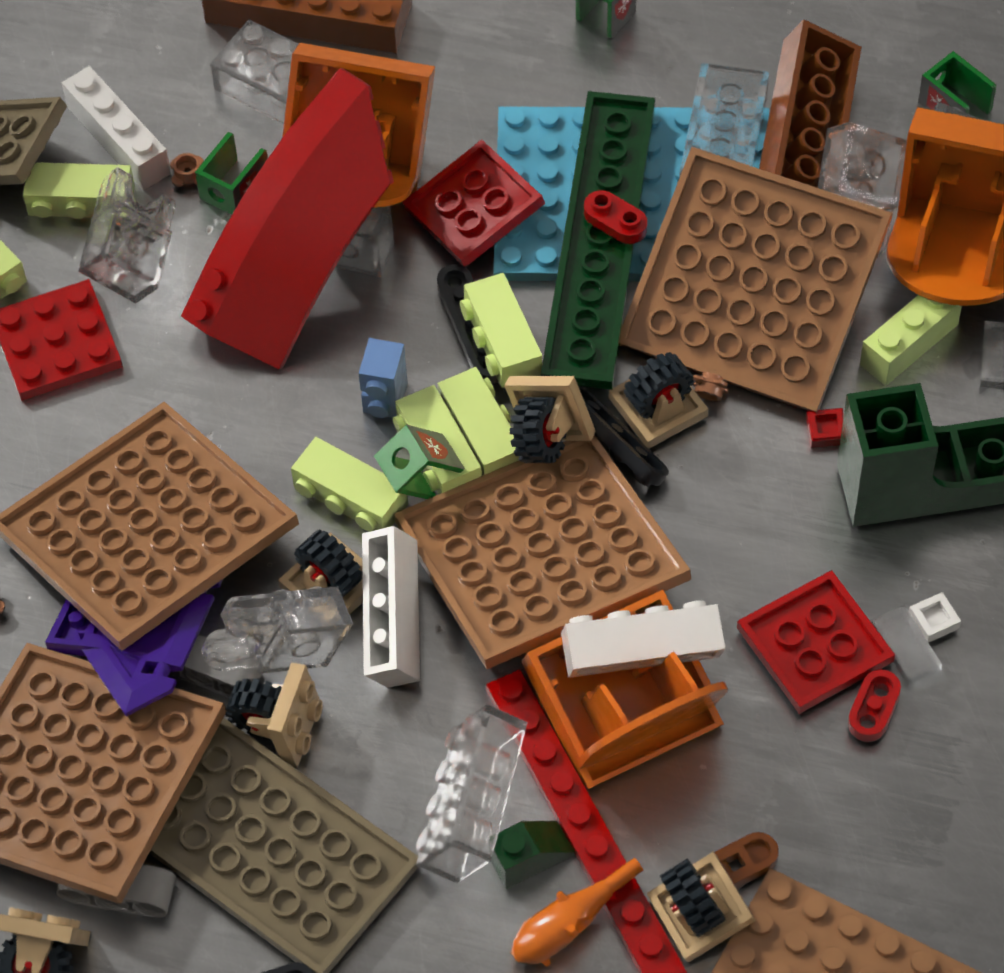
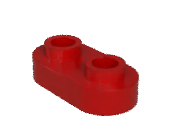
(613, 215)
(873, 707)

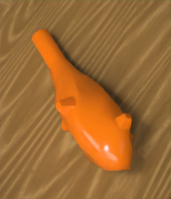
(566, 918)

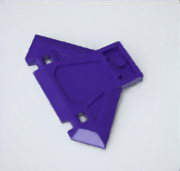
(127, 671)

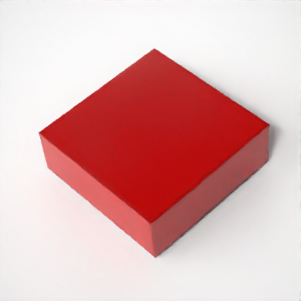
(825, 427)

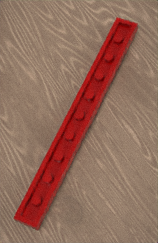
(584, 827)

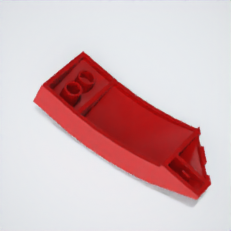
(293, 225)

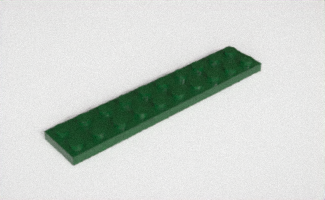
(592, 264)

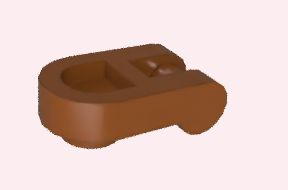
(756, 854)

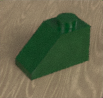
(529, 850)

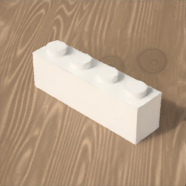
(116, 127)
(390, 607)
(642, 639)

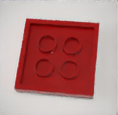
(473, 203)
(57, 340)
(815, 641)

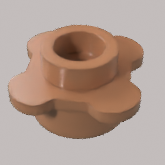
(183, 163)
(710, 386)

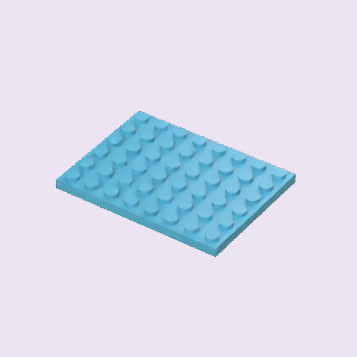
(544, 150)

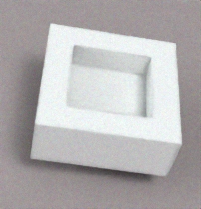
(935, 617)

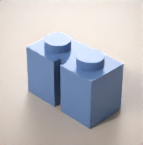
(382, 377)

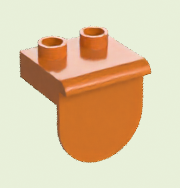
(400, 105)
(951, 210)
(624, 715)

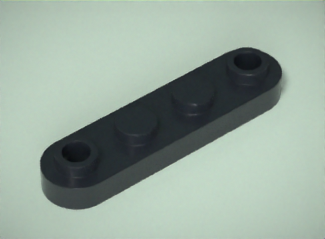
(460, 275)
(624, 444)

